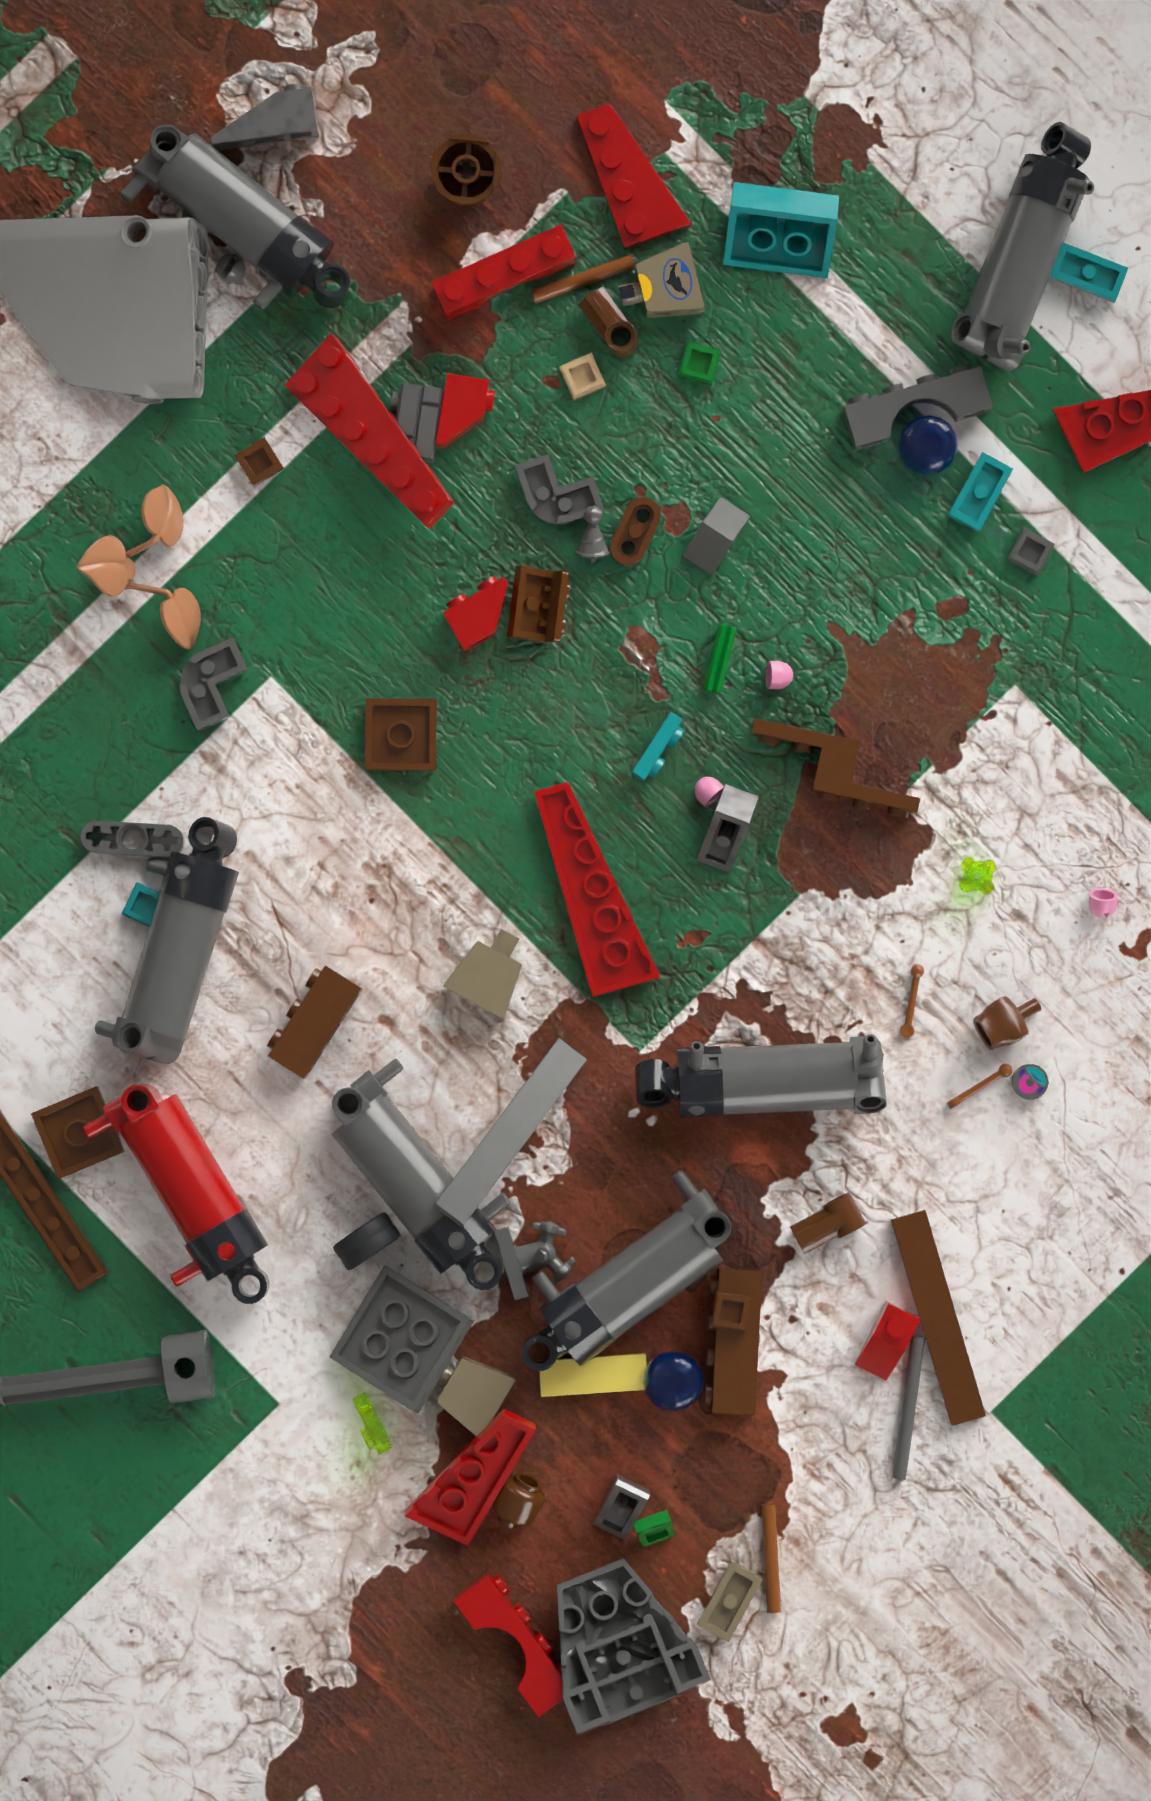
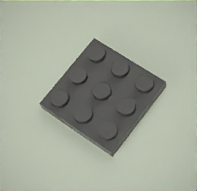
(401, 1339)

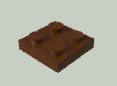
(400, 734)
(63, 1133)

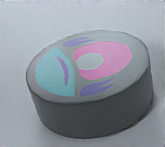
(1030, 1081)

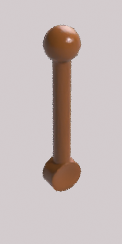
(907, 1029)
(1005, 1070)

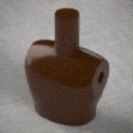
(1004, 1023)

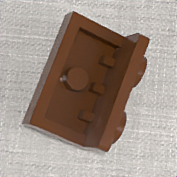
(538, 605)

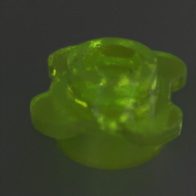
(983, 884)

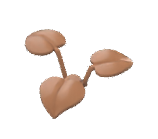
(112, 569)

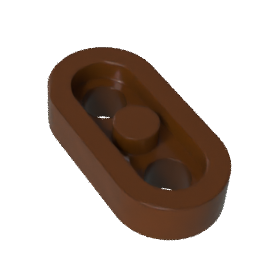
(635, 532)

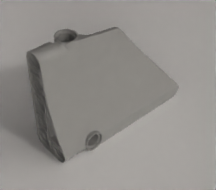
(111, 306)

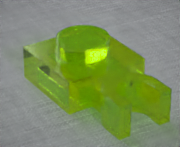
(374, 1432)

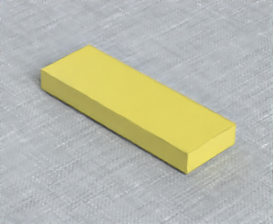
(598, 1375)

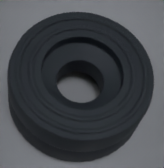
(366, 1241)

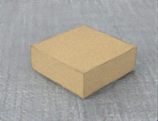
(582, 376)

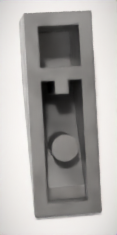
(277, 119)

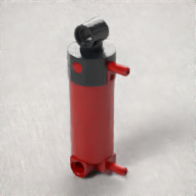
(190, 1186)

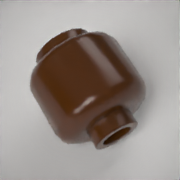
(519, 1501)

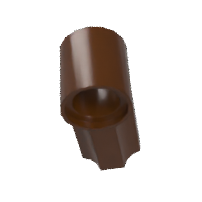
(608, 321)
(834, 1220)

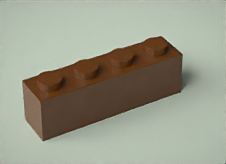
(735, 1352)

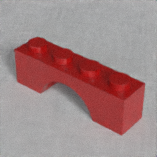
(488, 277)
(486, 1606)

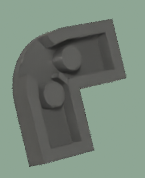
(548, 500)
(200, 681)

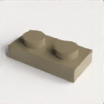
(729, 1601)

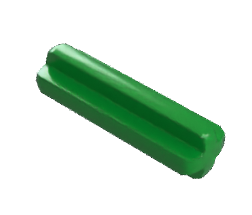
(719, 658)

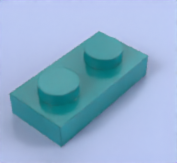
(1089, 272)
(980, 492)
(651, 760)

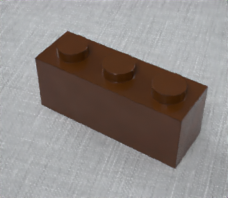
(313, 1021)

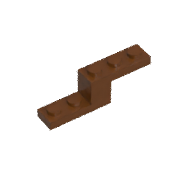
(834, 768)

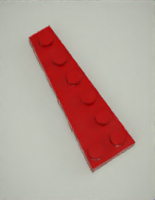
(351, 409)
(601, 921)

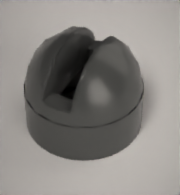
(237, 271)

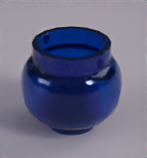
(928, 445)
(673, 1381)

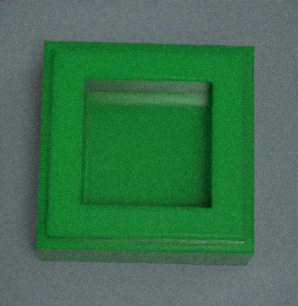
(699, 363)
(654, 1528)

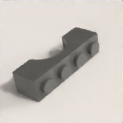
(959, 394)

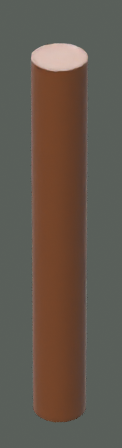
(583, 279)
(771, 1558)

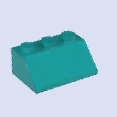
(781, 230)

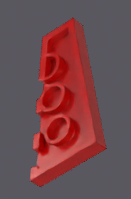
(632, 187)
(1105, 427)
(471, 1482)

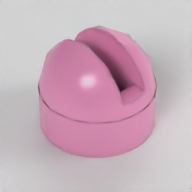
(778, 675)
(708, 791)
(1102, 901)

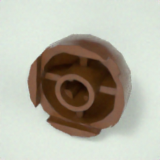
(466, 170)

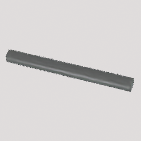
(908, 1407)

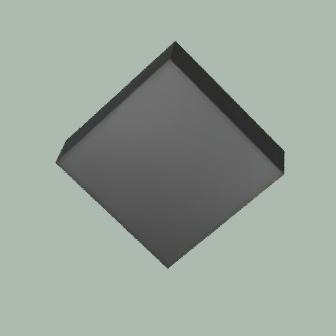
(1030, 551)

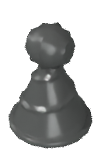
(592, 542)

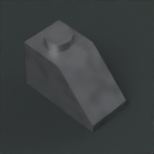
(727, 828)

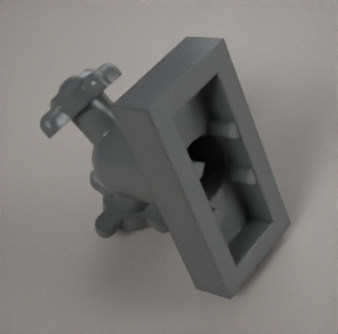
(532, 1256)

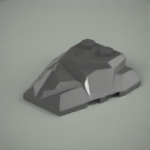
(620, 1648)

